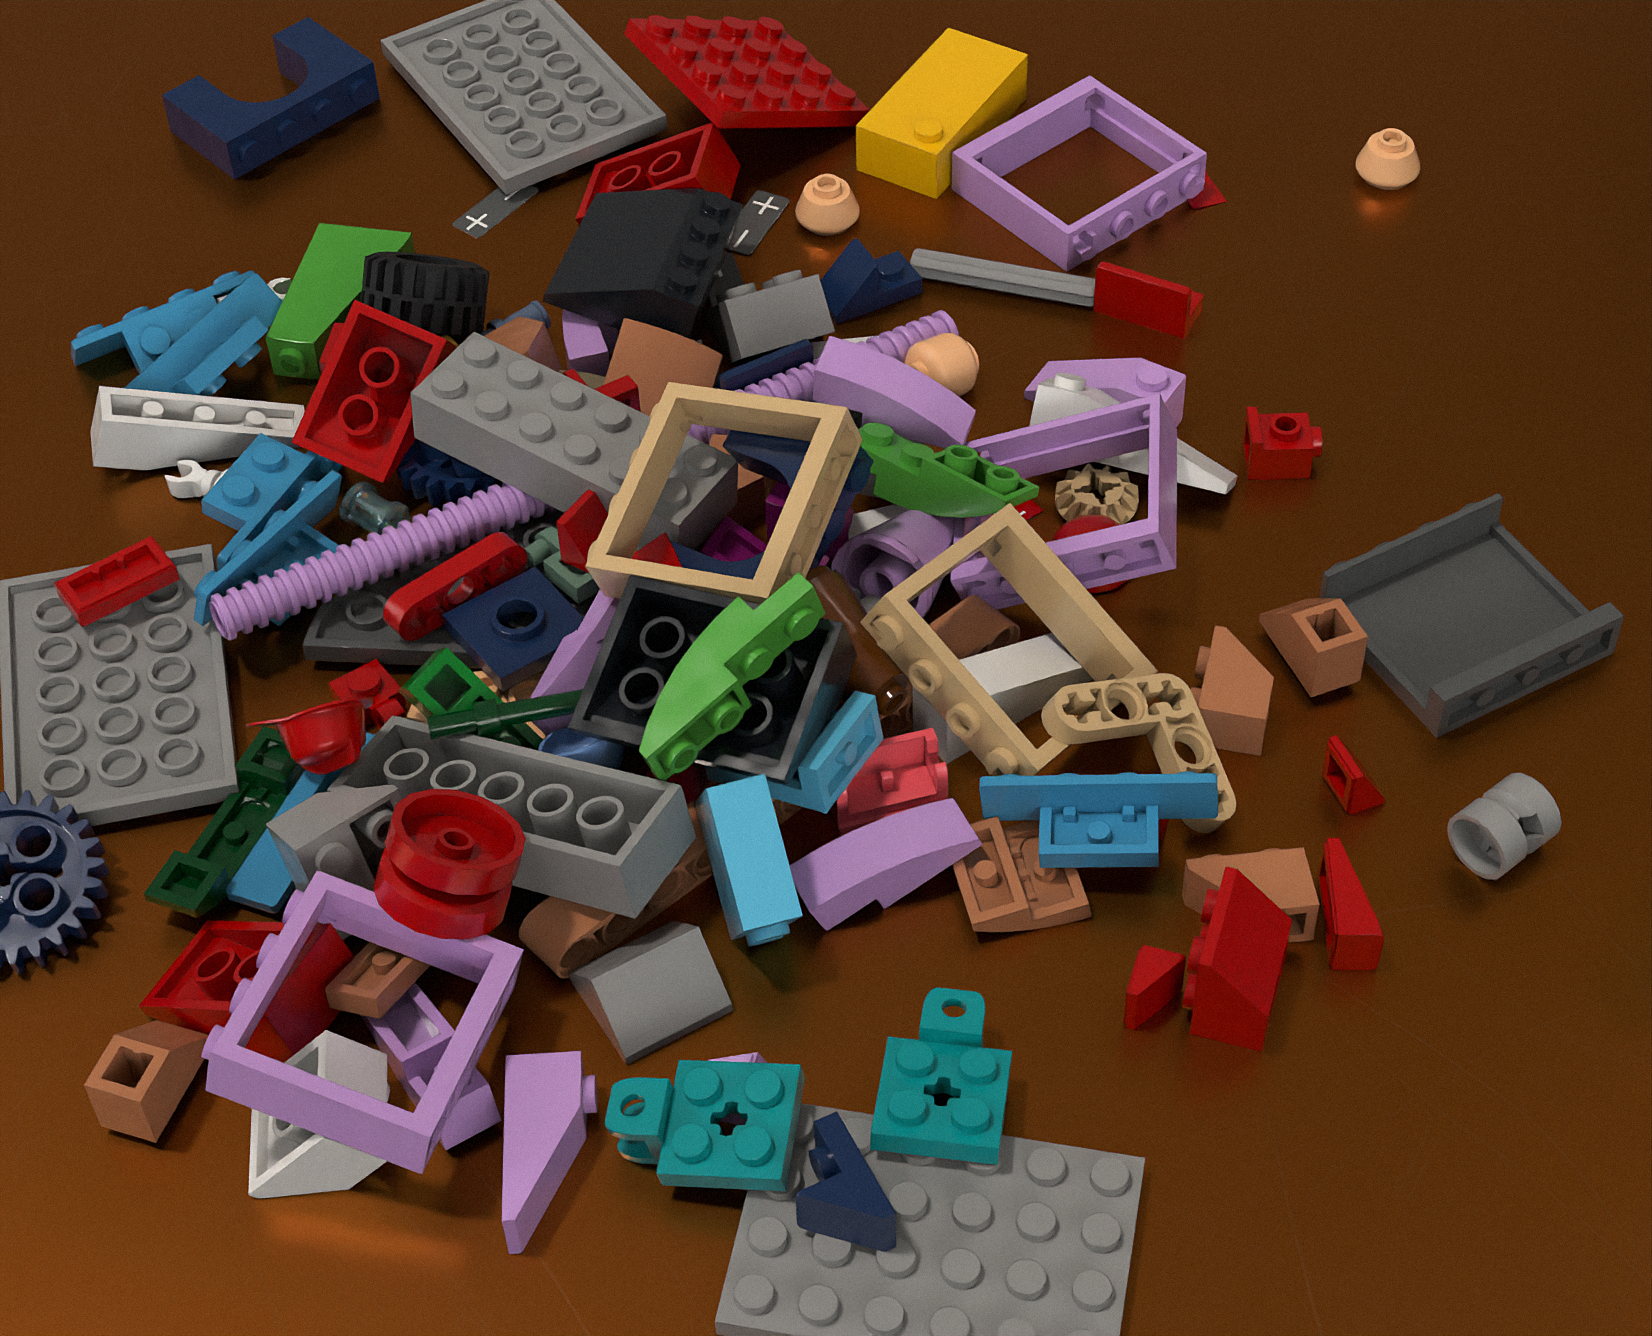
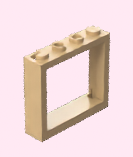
(802, 519)
(1049, 592)

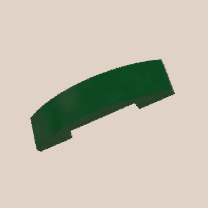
(199, 879)

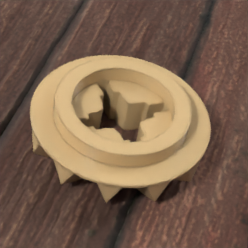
(1074, 499)

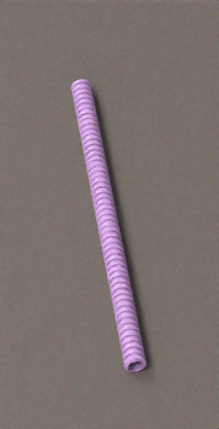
(473, 516)

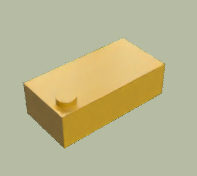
(938, 106)

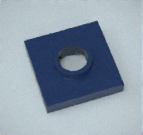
(508, 653)

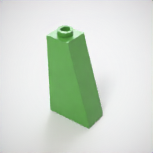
(324, 293)

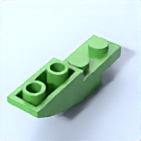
(943, 482)
(706, 686)

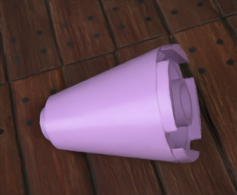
(893, 552)

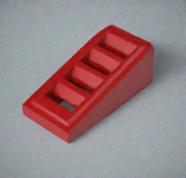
(1349, 921)

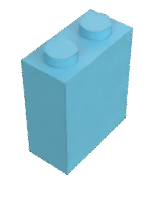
(748, 860)

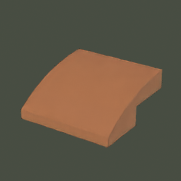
(660, 357)
(1009, 889)

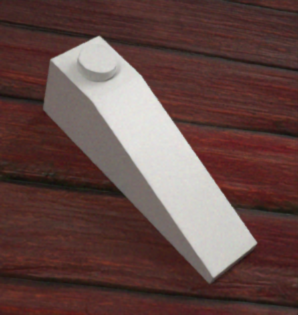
(1069, 396)
(161, 428)
(1016, 677)

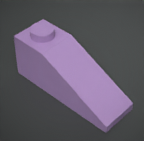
(1122, 379)
(542, 1134)

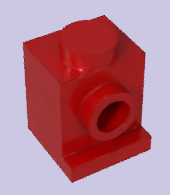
(1279, 445)

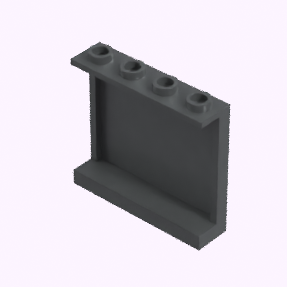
(1467, 617)

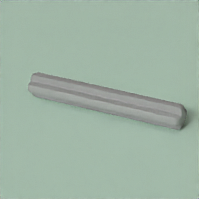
(1004, 277)

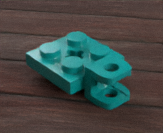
(946, 1061)
(681, 1122)

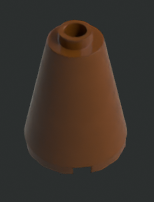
(873, 668)

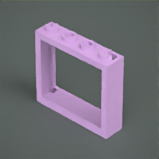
(1085, 104)
(1103, 554)
(330, 1107)

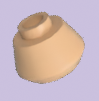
(1388, 160)
(827, 206)

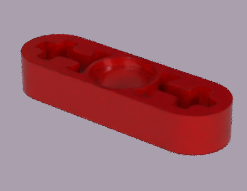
(420, 604)

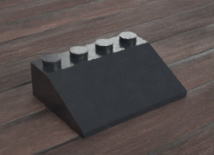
(646, 257)
(648, 640)

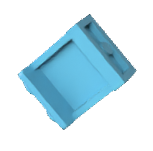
(832, 760)

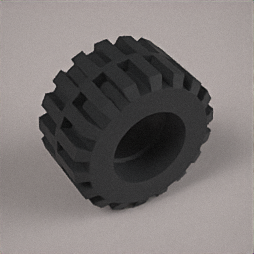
(427, 291)

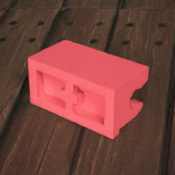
(893, 779)

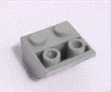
(771, 318)
(336, 835)

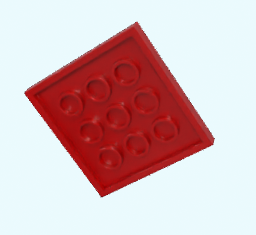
(746, 72)

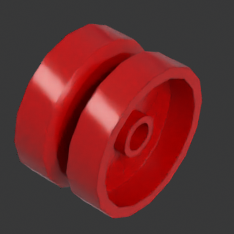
(448, 864)

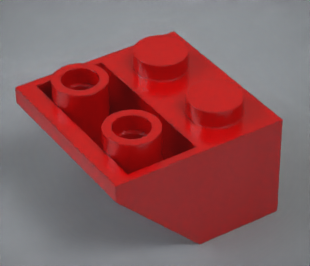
(1236, 963)

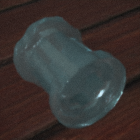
(374, 510)

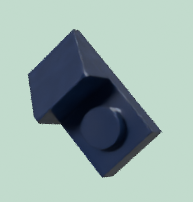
(864, 284)
(848, 1197)

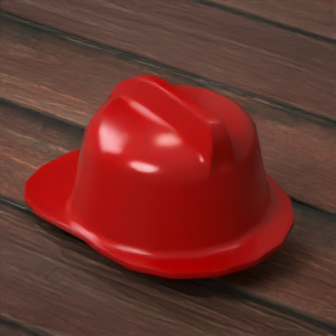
(324, 735)

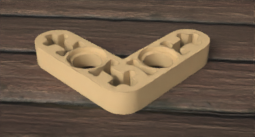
(1161, 722)

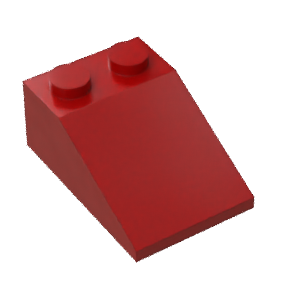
(683, 161)
(364, 393)
(222, 953)

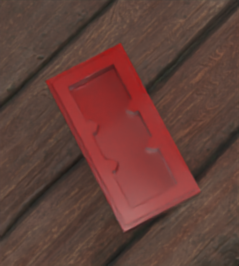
(116, 581)

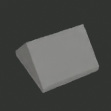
(653, 989)

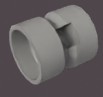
(1504, 825)

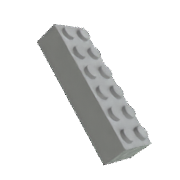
(561, 439)
(586, 826)

